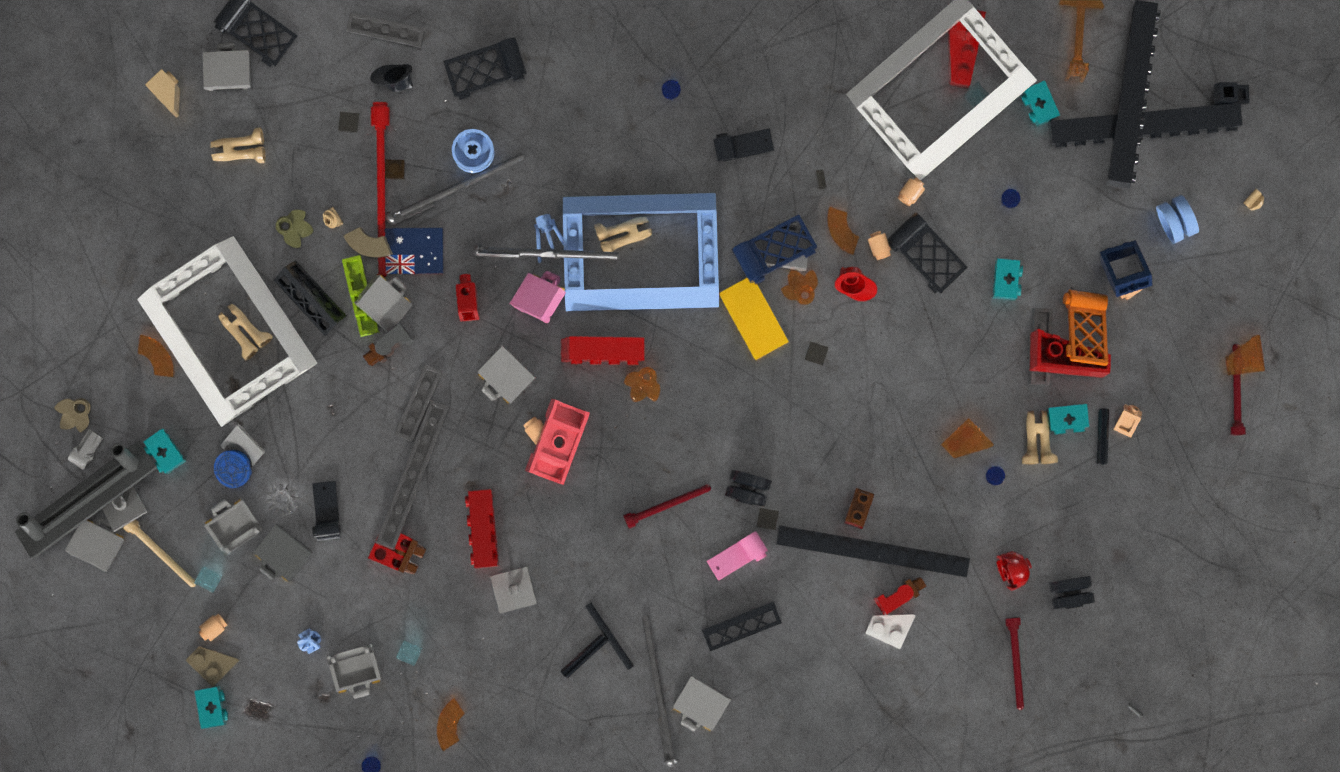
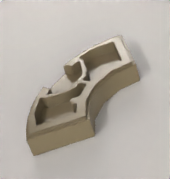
(368, 245)

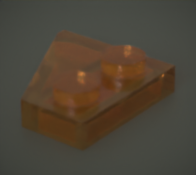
(1246, 358)
(966, 440)

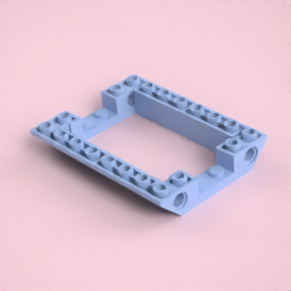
(641, 298)

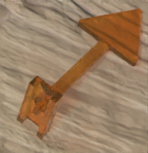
(1077, 67)

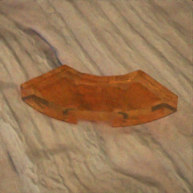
(840, 231)
(157, 355)
(448, 724)

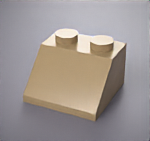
(165, 89)

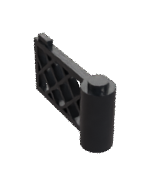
(234, 13)
(510, 64)
(908, 235)

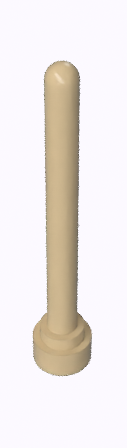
(134, 528)

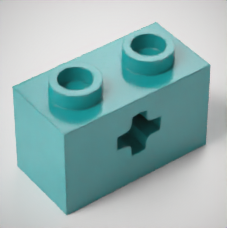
(1041, 93)
(1001, 289)
(1077, 412)
(162, 440)
(203, 700)

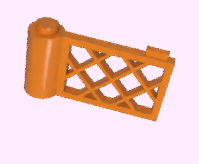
(1086, 304)

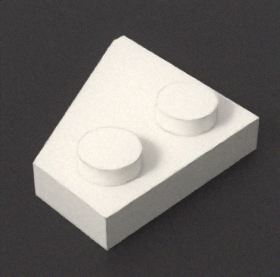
(890, 628)

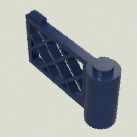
(754, 264)

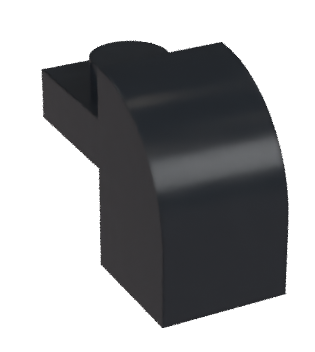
(1231, 93)

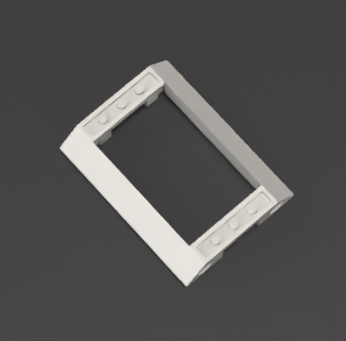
(923, 163)
(167, 289)

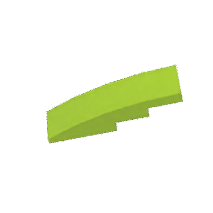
(356, 284)

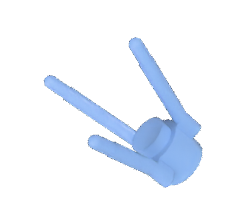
(545, 224)

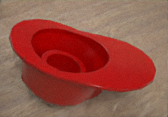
(855, 284)

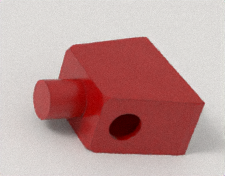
(467, 304)

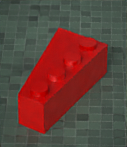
(962, 55)
(602, 349)
(1050, 356)
(482, 529)

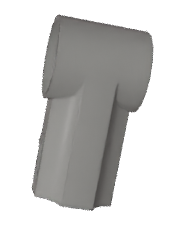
(83, 453)

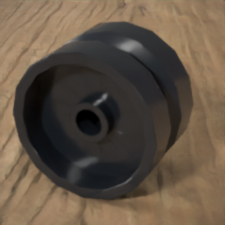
(747, 491)
(1072, 593)

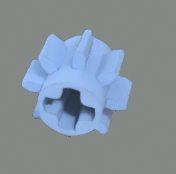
(309, 641)

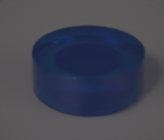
(671, 89)
(1010, 198)
(995, 475)
(371, 764)

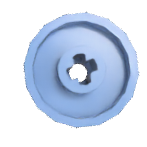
(470, 140)
(1177, 219)

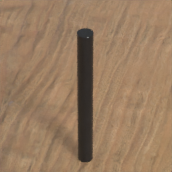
(610, 637)

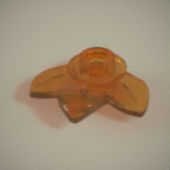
(800, 284)
(640, 387)

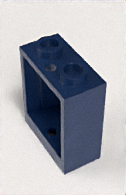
(1131, 282)

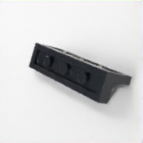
(311, 294)
(739, 619)

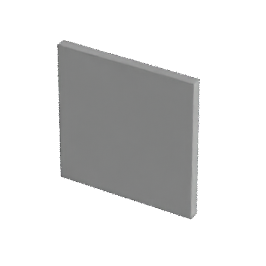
(243, 442)
(124, 509)
(513, 590)

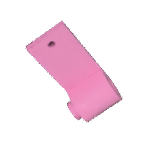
(737, 556)

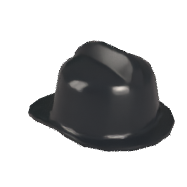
(393, 76)

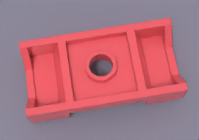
(561, 422)

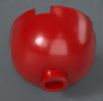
(1014, 569)

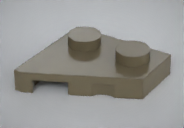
(211, 664)

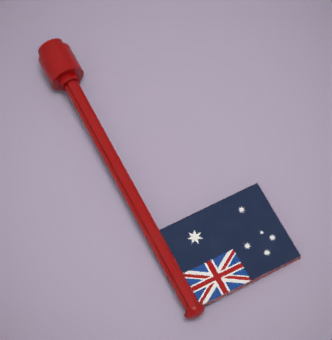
(412, 248)

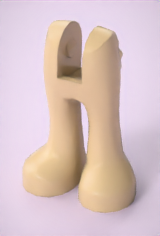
(229, 144)
(629, 226)
(259, 337)
(1043, 430)

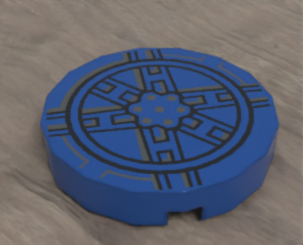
(232, 468)

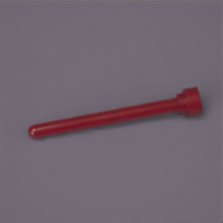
(1237, 427)
(632, 519)
(1013, 626)

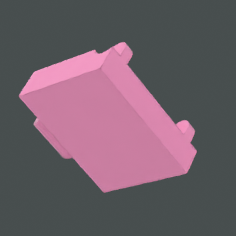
(538, 296)

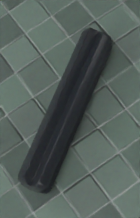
(1103, 435)
(581, 658)

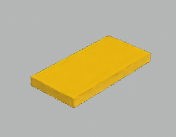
(753, 318)

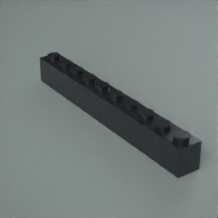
(1132, 94)
(1156, 123)
(872, 551)

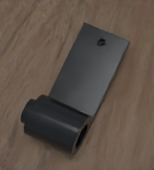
(743, 145)
(326, 511)

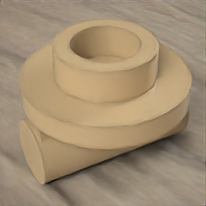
(1254, 200)
(332, 218)

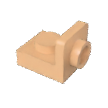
(1128, 420)

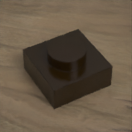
(395, 169)

